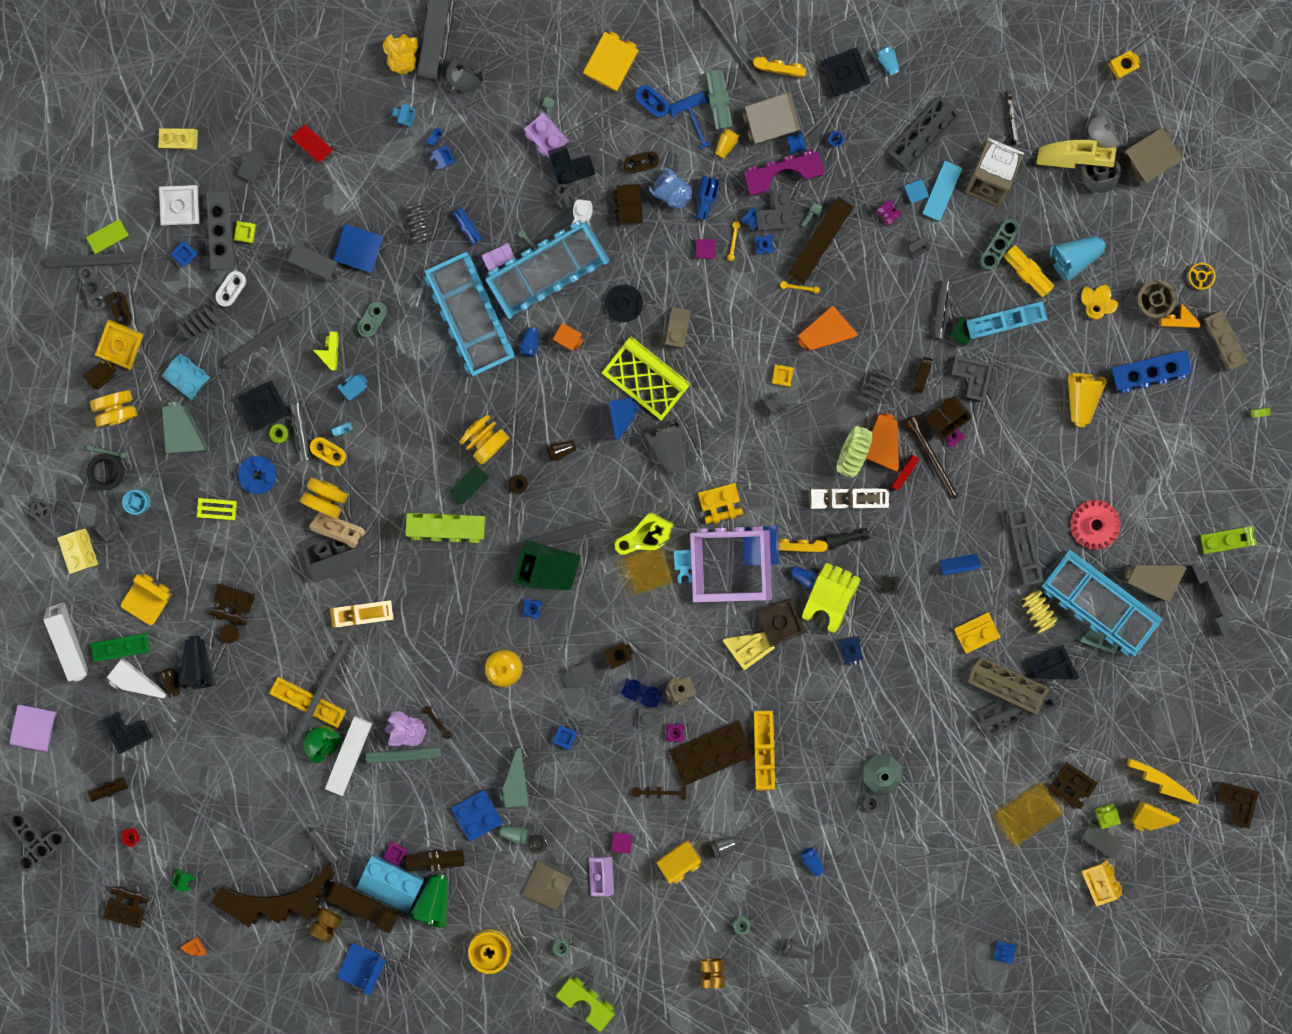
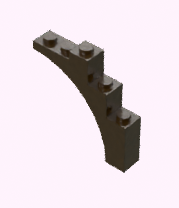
(247, 907)

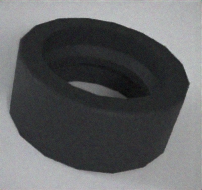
(105, 457)

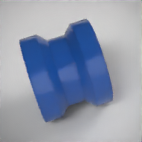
(796, 143)
(751, 219)

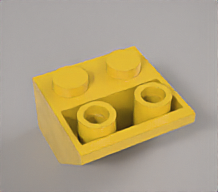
(679, 861)

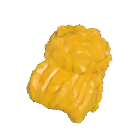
(400, 53)

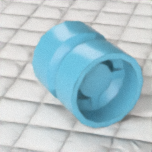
(136, 502)

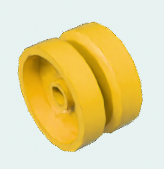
(113, 408)
(325, 495)
(487, 962)

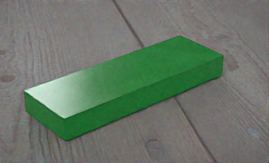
(120, 647)

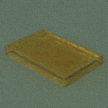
(1028, 813)

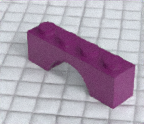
(808, 166)

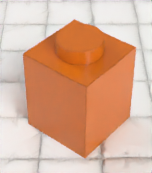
(568, 337)

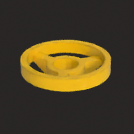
(1205, 273)

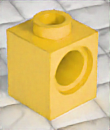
(1118, 70)

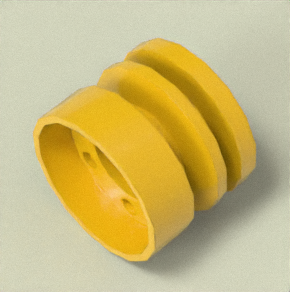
(484, 439)

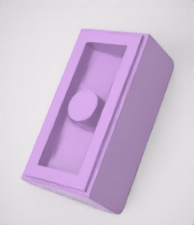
(601, 876)

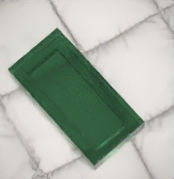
(469, 484)

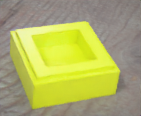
(244, 232)

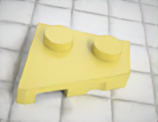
(748, 648)

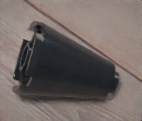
(195, 665)

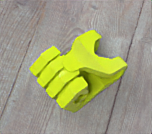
(636, 537)
(832, 594)

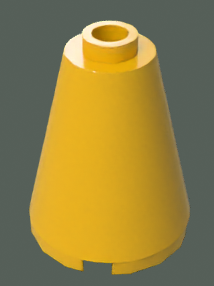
(1084, 396)

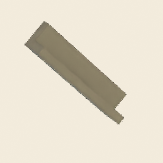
(1007, 686)

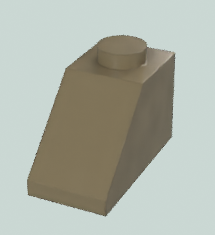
(678, 327)

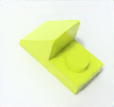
(330, 357)

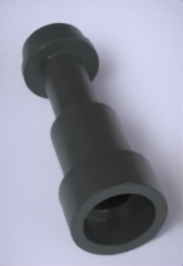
(844, 538)

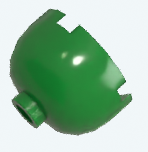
(320, 742)

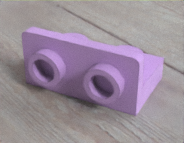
(545, 134)

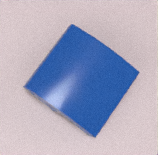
(358, 248)
(752, 547)

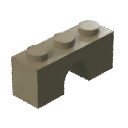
(1228, 345)

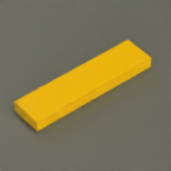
(302, 698)

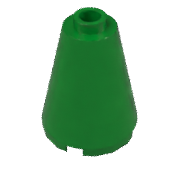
(433, 903)

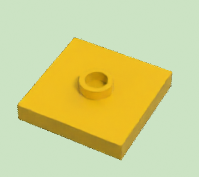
(119, 344)

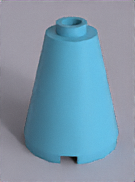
(1076, 255)

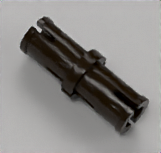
(108, 789)

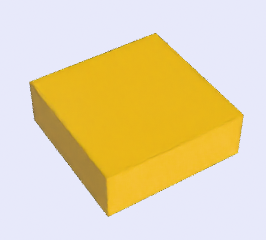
(782, 375)

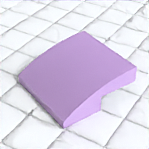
(32, 728)

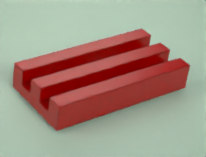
(905, 472)

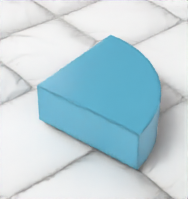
(342, 429)

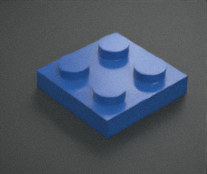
(477, 815)

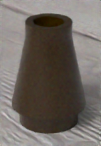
(560, 450)
(169, 680)

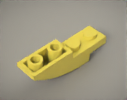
(1075, 151)

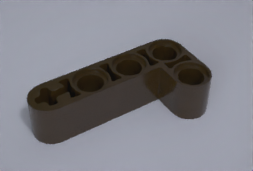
(363, 906)

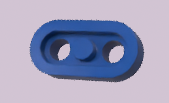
(652, 101)

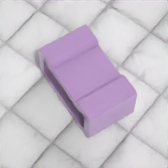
(498, 257)

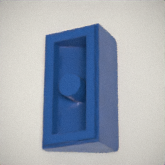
(960, 564)

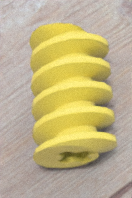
(1039, 611)

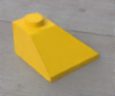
(1151, 817)

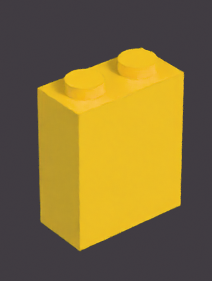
(611, 61)

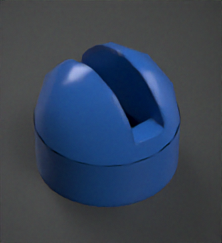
(837, 142)

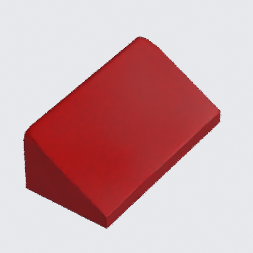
(312, 143)

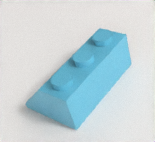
(390, 883)

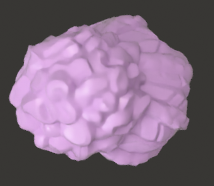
(404, 730)

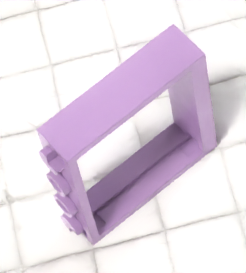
(697, 565)

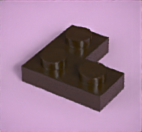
(1243, 801)

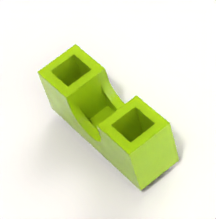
(574, 991)

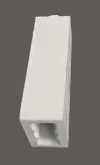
(65, 642)

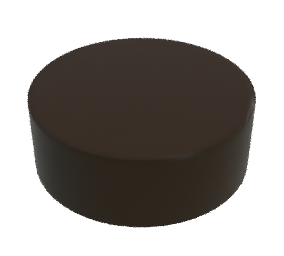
(229, 633)

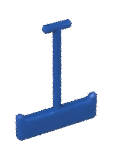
(688, 103)

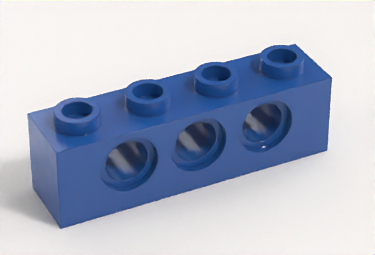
(1179, 359)

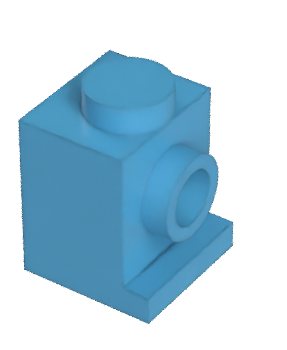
(354, 386)

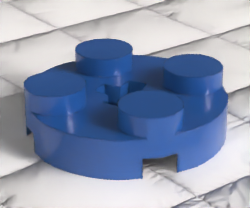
(247, 470)

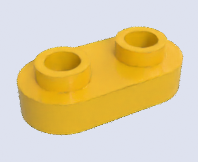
(328, 451)

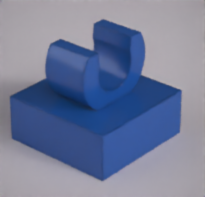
(443, 157)
(1004, 952)

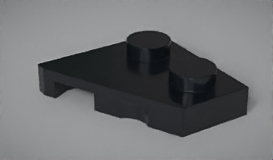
(1053, 665)

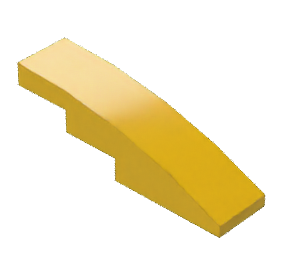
(764, 751)
(1167, 785)

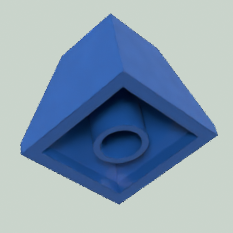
(622, 415)

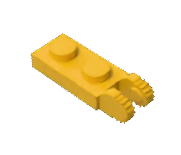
(778, 67)
(802, 545)

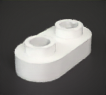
(230, 288)

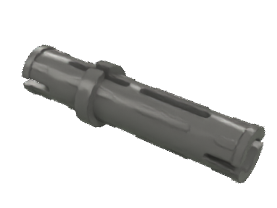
(942, 310)
(300, 432)

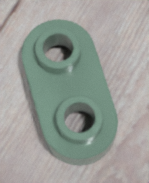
(372, 319)

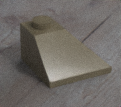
(547, 885)

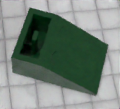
(546, 567)

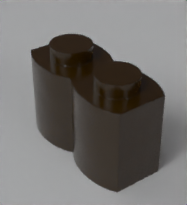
(629, 204)
(100, 374)
(948, 417)

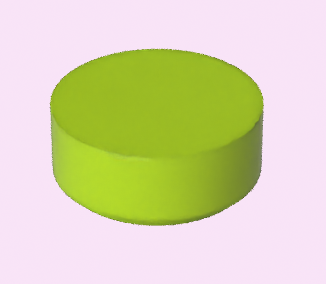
(1260, 412)

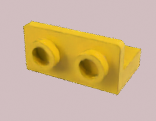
(1102, 883)

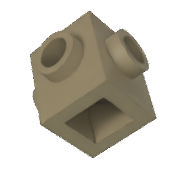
(686, 690)

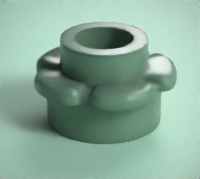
(736, 925)
(561, 952)

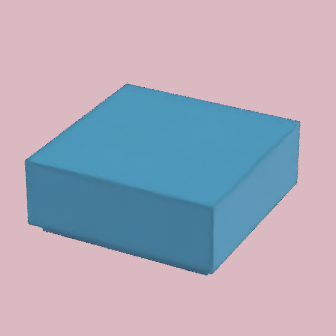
(916, 191)

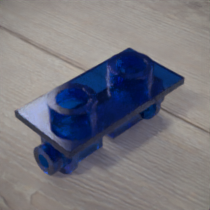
(633, 689)

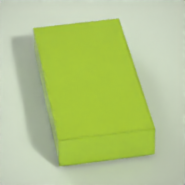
(107, 236)

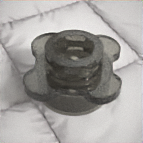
(895, 583)

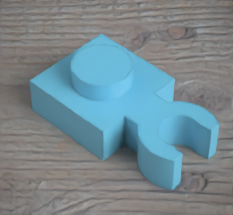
(682, 562)

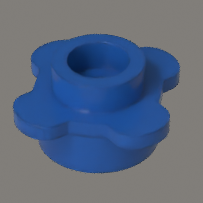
(768, 248)
(528, 612)

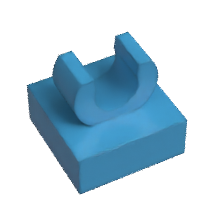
(405, 115)

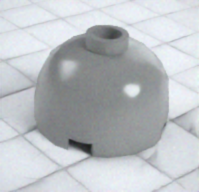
(1103, 131)

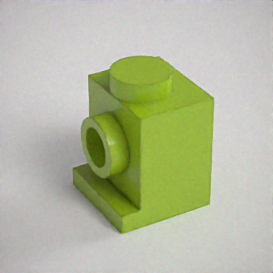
(1107, 816)

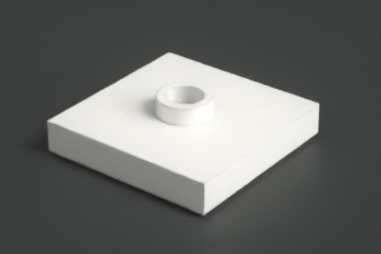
(179, 205)

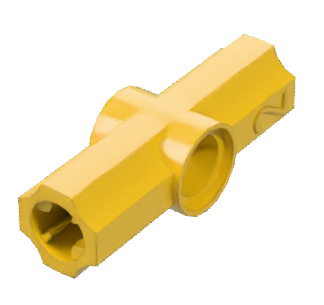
(1028, 271)

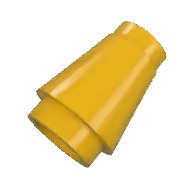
(726, 142)

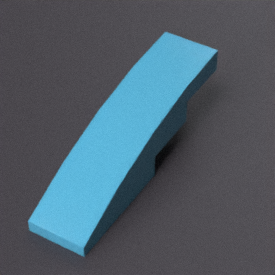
(1006, 320)

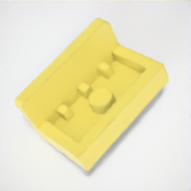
(77, 551)

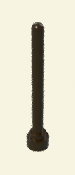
(914, 425)

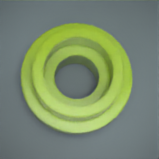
(272, 431)

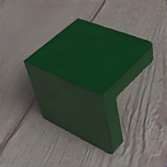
(960, 332)

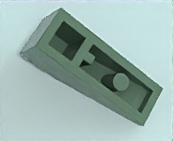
(515, 786)

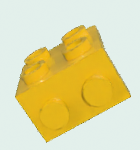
(146, 599)

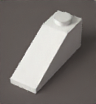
(131, 679)

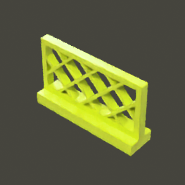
(657, 365)

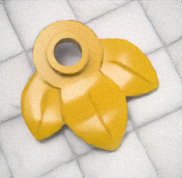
(1099, 298)

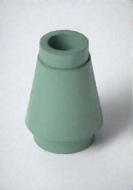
(515, 834)

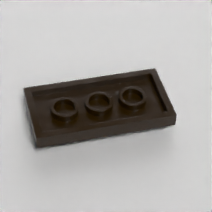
(711, 753)

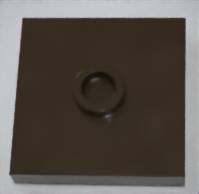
(780, 622)

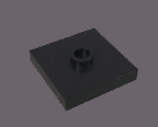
(845, 72)
(263, 406)

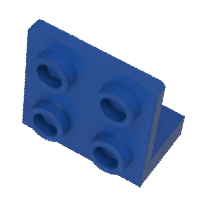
(362, 967)

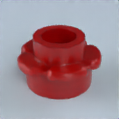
(125, 837)

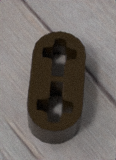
(642, 167)
(117, 311)
(922, 374)

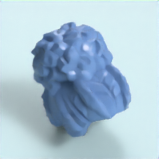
(671, 189)

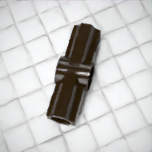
(435, 860)

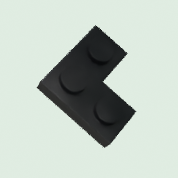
(567, 170)
(124, 737)

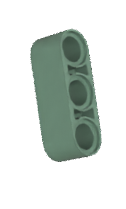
(1002, 235)

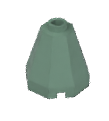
(876, 767)

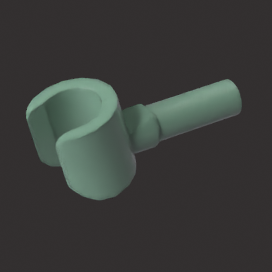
(548, 103)
(815, 209)

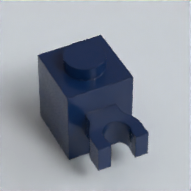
(851, 650)

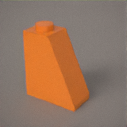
(826, 330)
(885, 442)

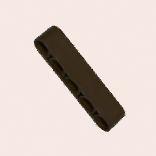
(820, 240)

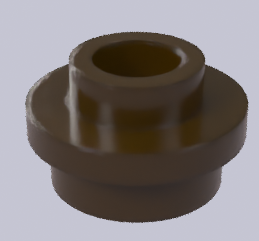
(513, 488)

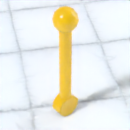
(736, 225)
(784, 285)

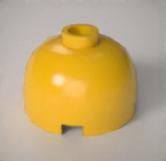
(503, 668)

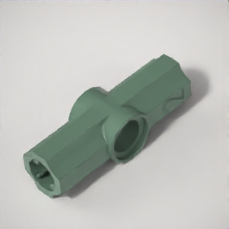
(719, 100)

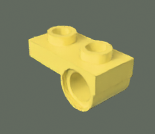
(178, 139)

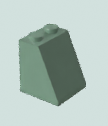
(181, 431)

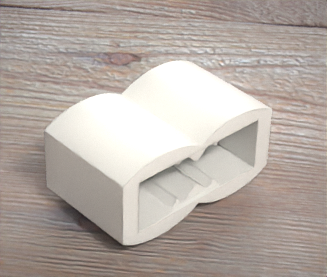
(582, 211)

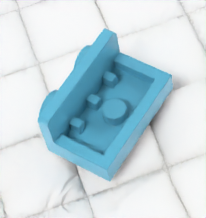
(185, 376)

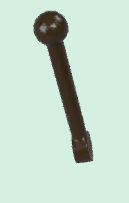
(447, 734)

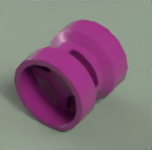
(888, 212)

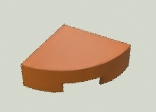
(194, 947)

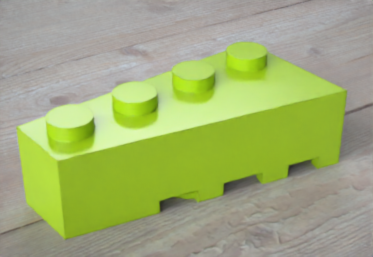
(445, 526)

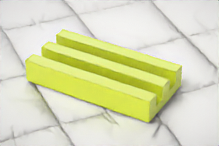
(200, 508)

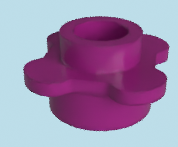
(958, 436)
(678, 728)

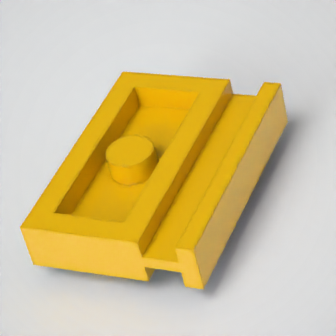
(977, 632)

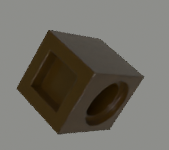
(613, 662)

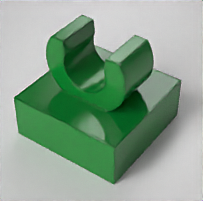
(181, 880)

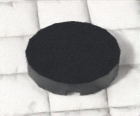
(624, 303)

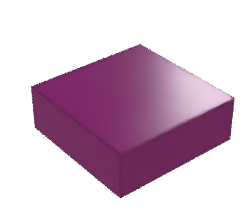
(705, 248)
(622, 842)
(395, 853)

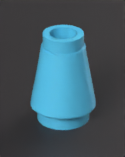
(888, 60)

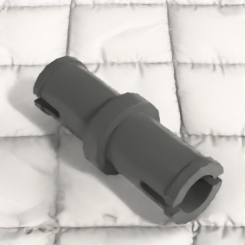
(324, 845)

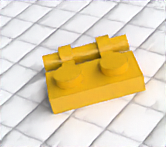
(720, 497)

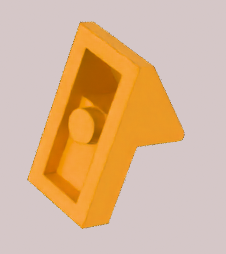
(1184, 320)

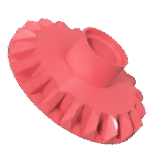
(1083, 518)

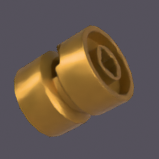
(325, 925)
(712, 973)

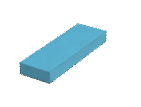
(942, 191)

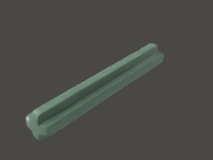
(403, 755)

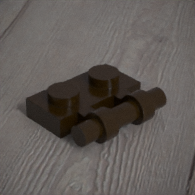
(233, 598)
(1076, 780)
(125, 913)

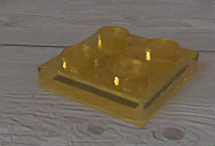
(648, 570)

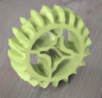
(854, 451)

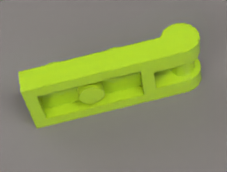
(1227, 540)

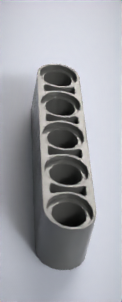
(433, 39)

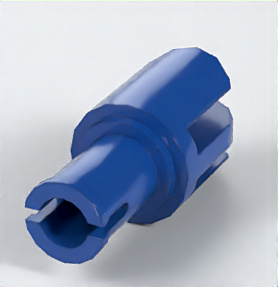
(707, 194)

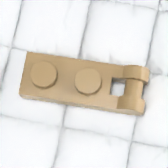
(337, 529)

